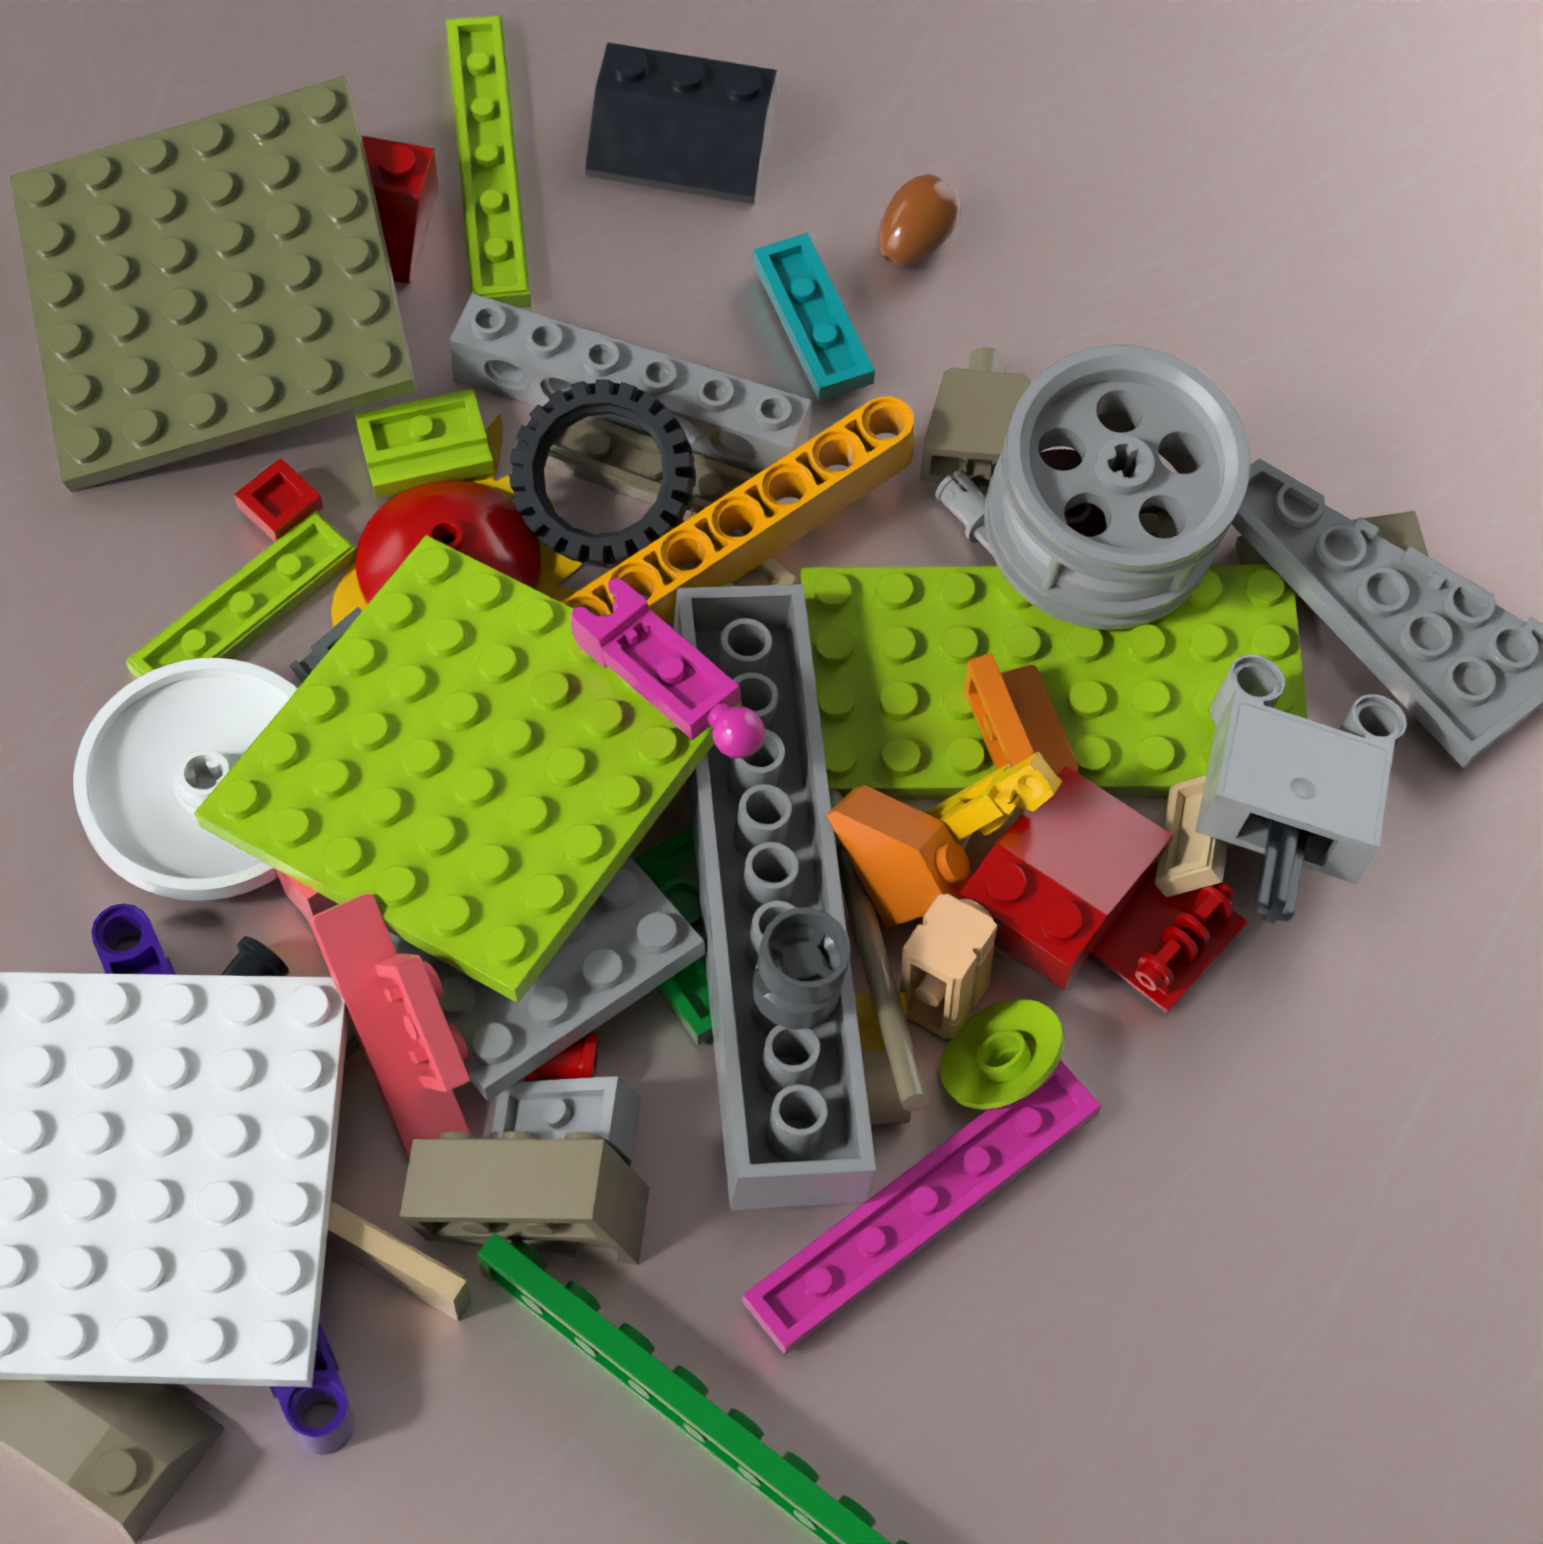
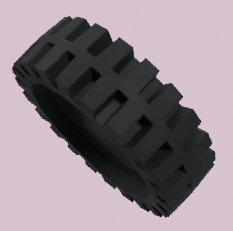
(569, 408)

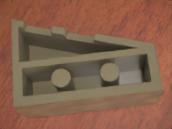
(525, 1190)

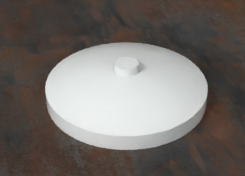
(158, 758)

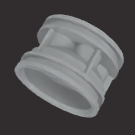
(1119, 414)

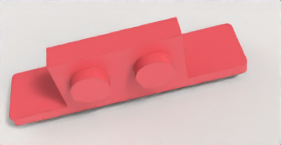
(396, 1020)

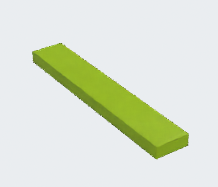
(487, 160)

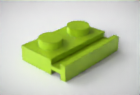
(424, 442)

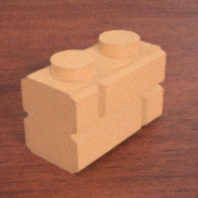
(948, 964)

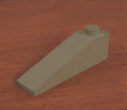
(107, 1443)

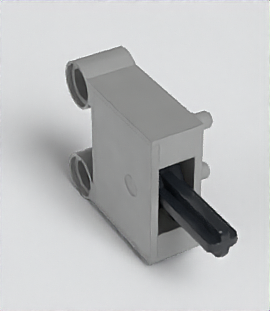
(1296, 784)

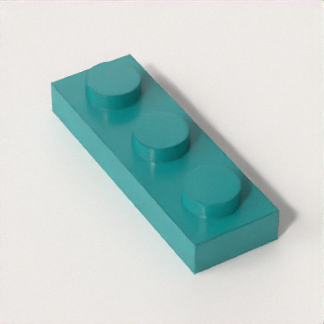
(813, 317)

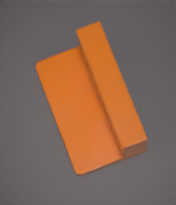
(1015, 715)

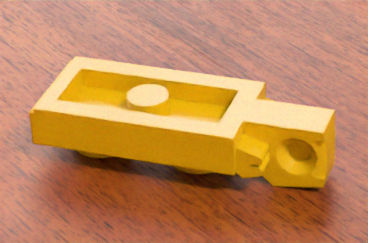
(993, 798)

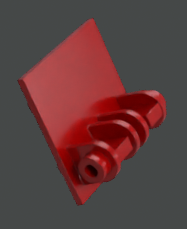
(1169, 941)

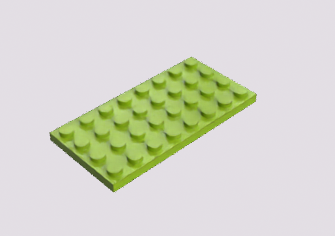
(1130, 700)

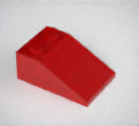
(1065, 876)

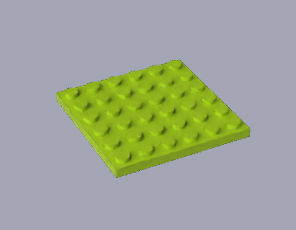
(458, 770)

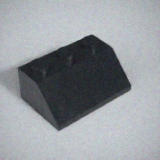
(681, 122)

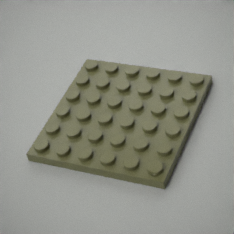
(210, 284)

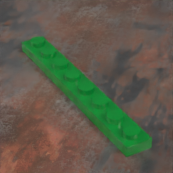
(675, 1395)

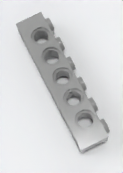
(536, 355)

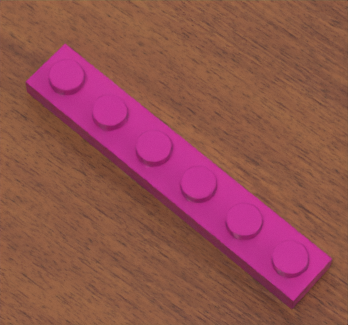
(917, 1209)

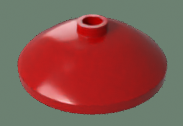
(476, 515)

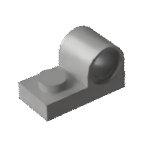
(569, 1105)

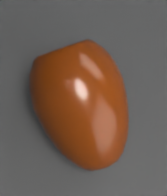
(918, 220)

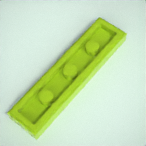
(252, 598)

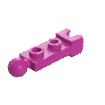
(668, 671)

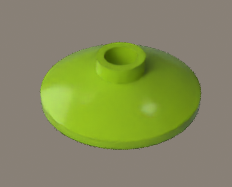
(1002, 1054)

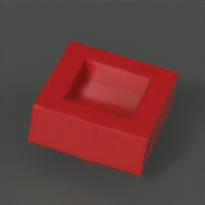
(278, 499)

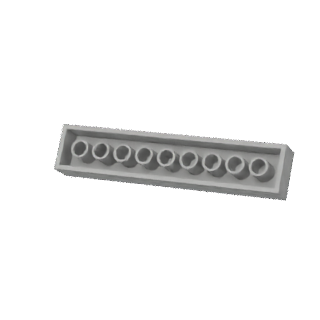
(764, 846)

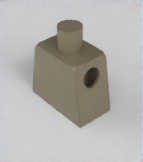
(971, 418)

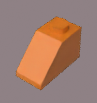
(898, 853)

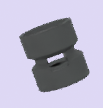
(801, 968)

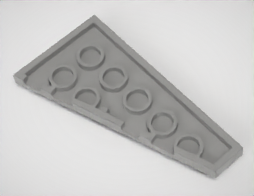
(1415, 624)

